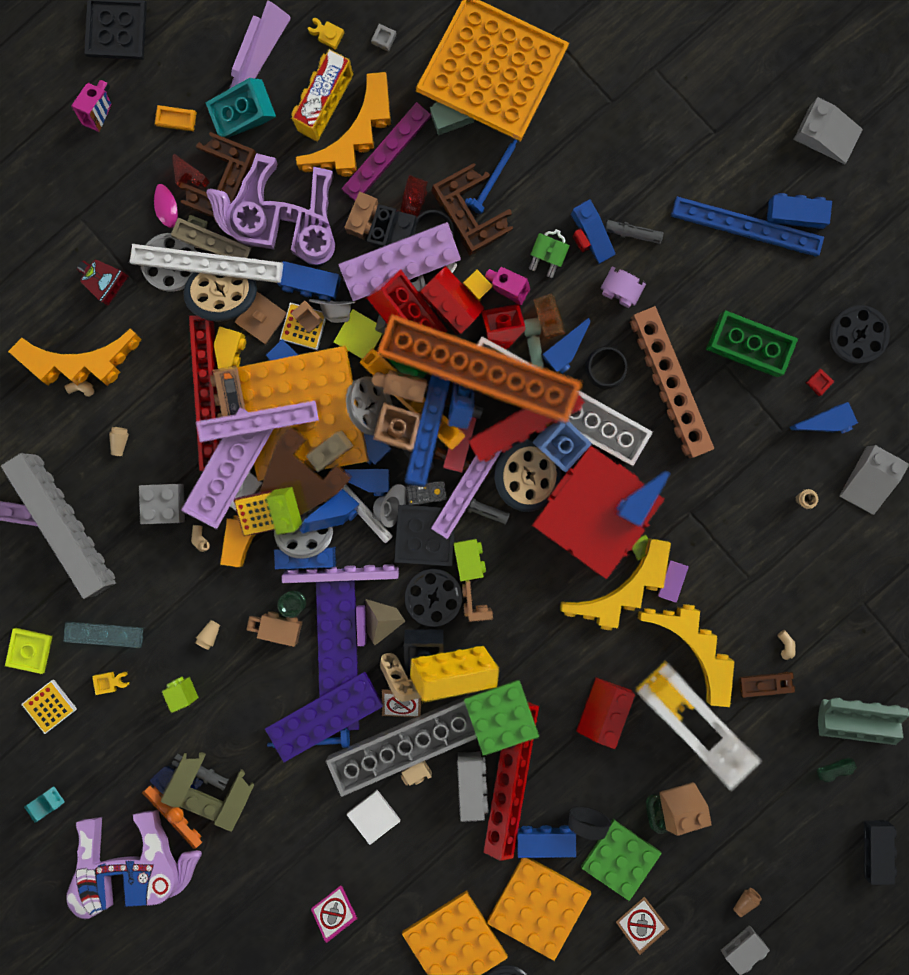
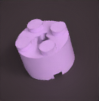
(623, 287)

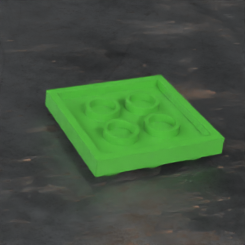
(501, 717)
(621, 860)

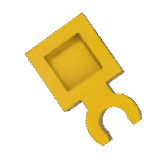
(328, 34)
(107, 682)

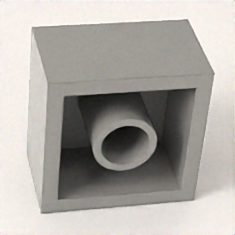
(161, 503)

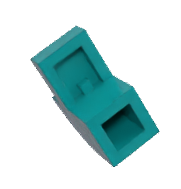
(44, 804)

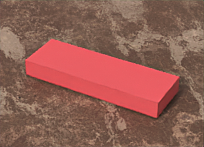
(456, 457)

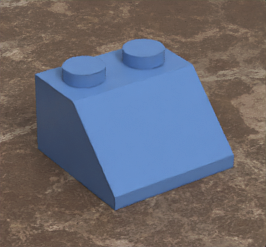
(562, 444)

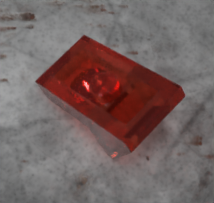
(184, 171)
(414, 196)

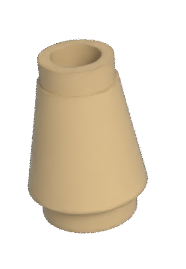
(118, 440)
(810, 501)
(208, 635)

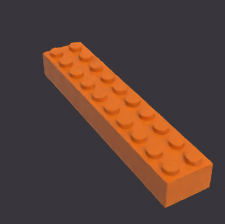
(479, 369)

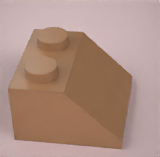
(397, 427)
(684, 809)

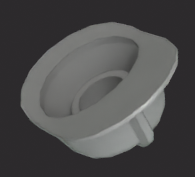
(334, 310)
(386, 507)

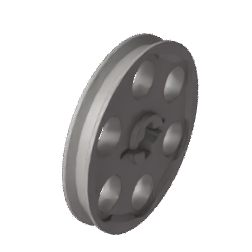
(159, 280)
(364, 400)
(303, 539)

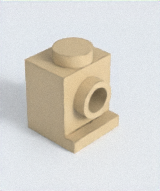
(416, 773)

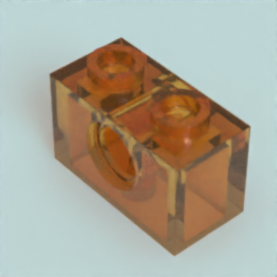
(549, 316)

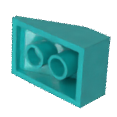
(241, 108)

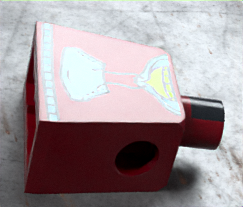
(101, 280)

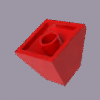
(503, 325)

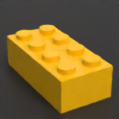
(454, 673)

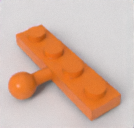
(174, 816)

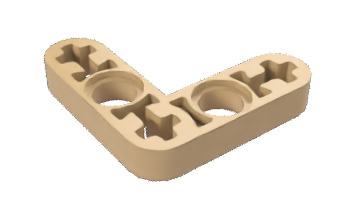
(397, 684)

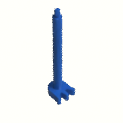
(476, 205)
(344, 740)

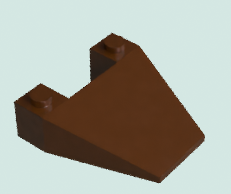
(290, 471)

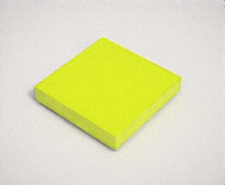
(358, 335)
(28, 650)

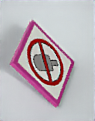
(334, 914)

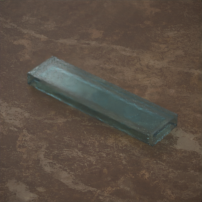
(103, 634)

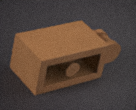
(401, 385)
(276, 628)

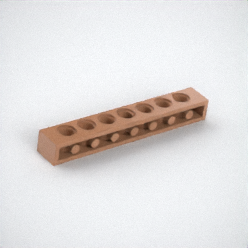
(681, 389)

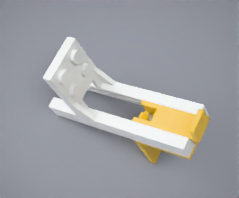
(667, 695)

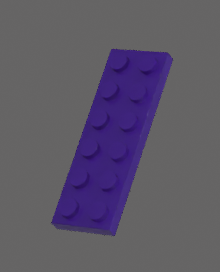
(324, 717)

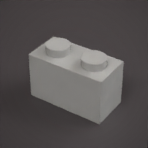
(745, 950)

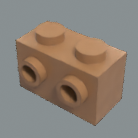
(361, 215)

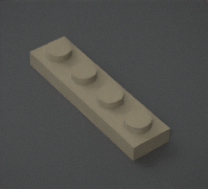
(208, 240)

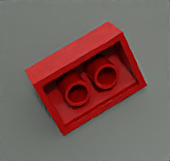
(451, 300)
(605, 712)

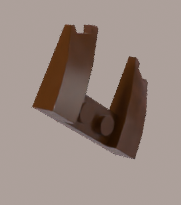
(239, 163)
(448, 195)

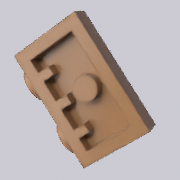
(481, 612)

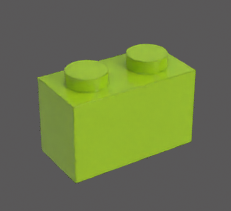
(284, 510)
(469, 560)
(179, 693)

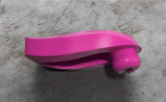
(165, 206)

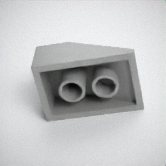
(828, 131)
(873, 479)

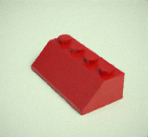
(401, 299)

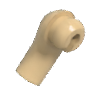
(85, 387)
(198, 540)
(789, 643)

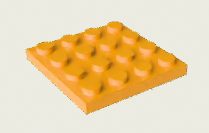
(539, 907)
(455, 940)

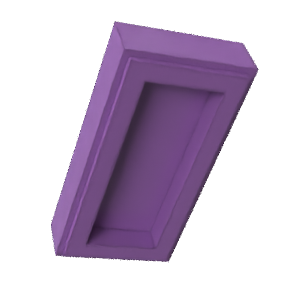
(673, 581)
(361, 625)

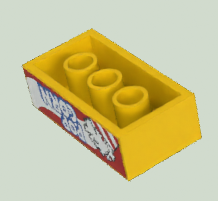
(322, 95)

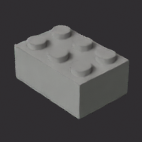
(472, 786)

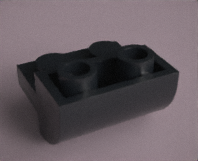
(390, 226)

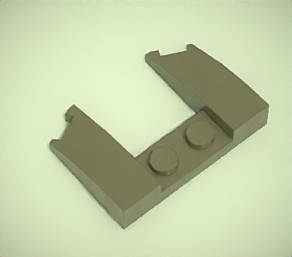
(223, 813)

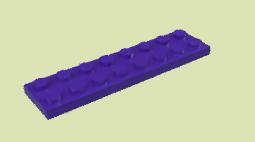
(336, 635)

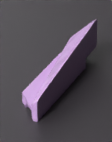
(259, 42)

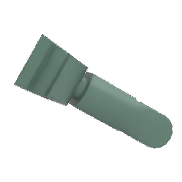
(533, 329)

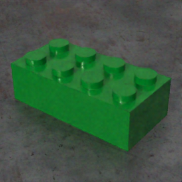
(752, 344)

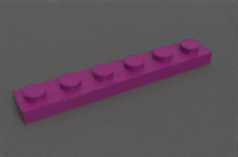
(387, 151)

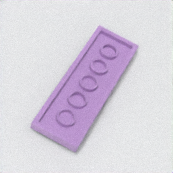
(412, 255)
(224, 475)

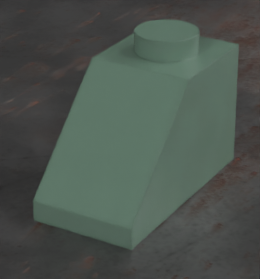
(448, 119)

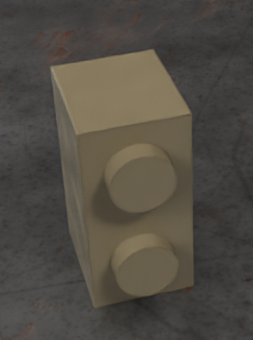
(329, 451)

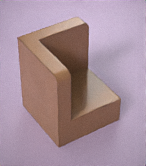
(307, 316)

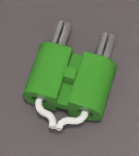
(549, 251)

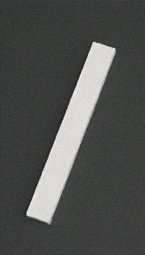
(206, 263)

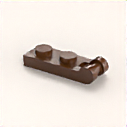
(766, 684)

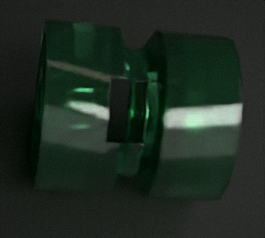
(291, 603)

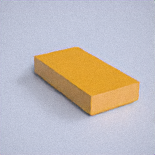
(175, 118)

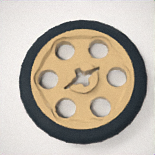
(231, 308)
(504, 477)

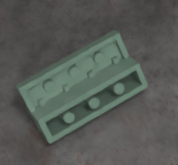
(861, 721)

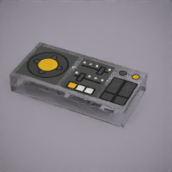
(430, 493)

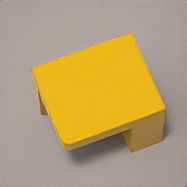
(477, 285)

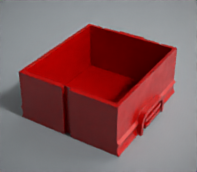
(585, 515)

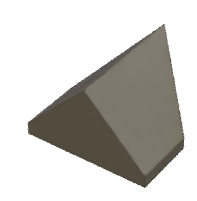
(381, 620)

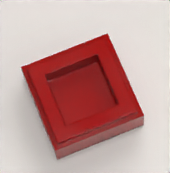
(581, 240)
(819, 382)

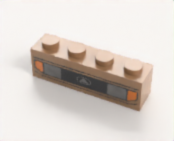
(228, 389)

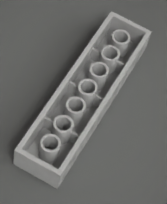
(59, 524)
(401, 747)

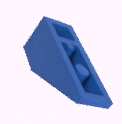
(589, 221)
(563, 352)
(832, 420)
(371, 480)
(639, 503)
(332, 513)

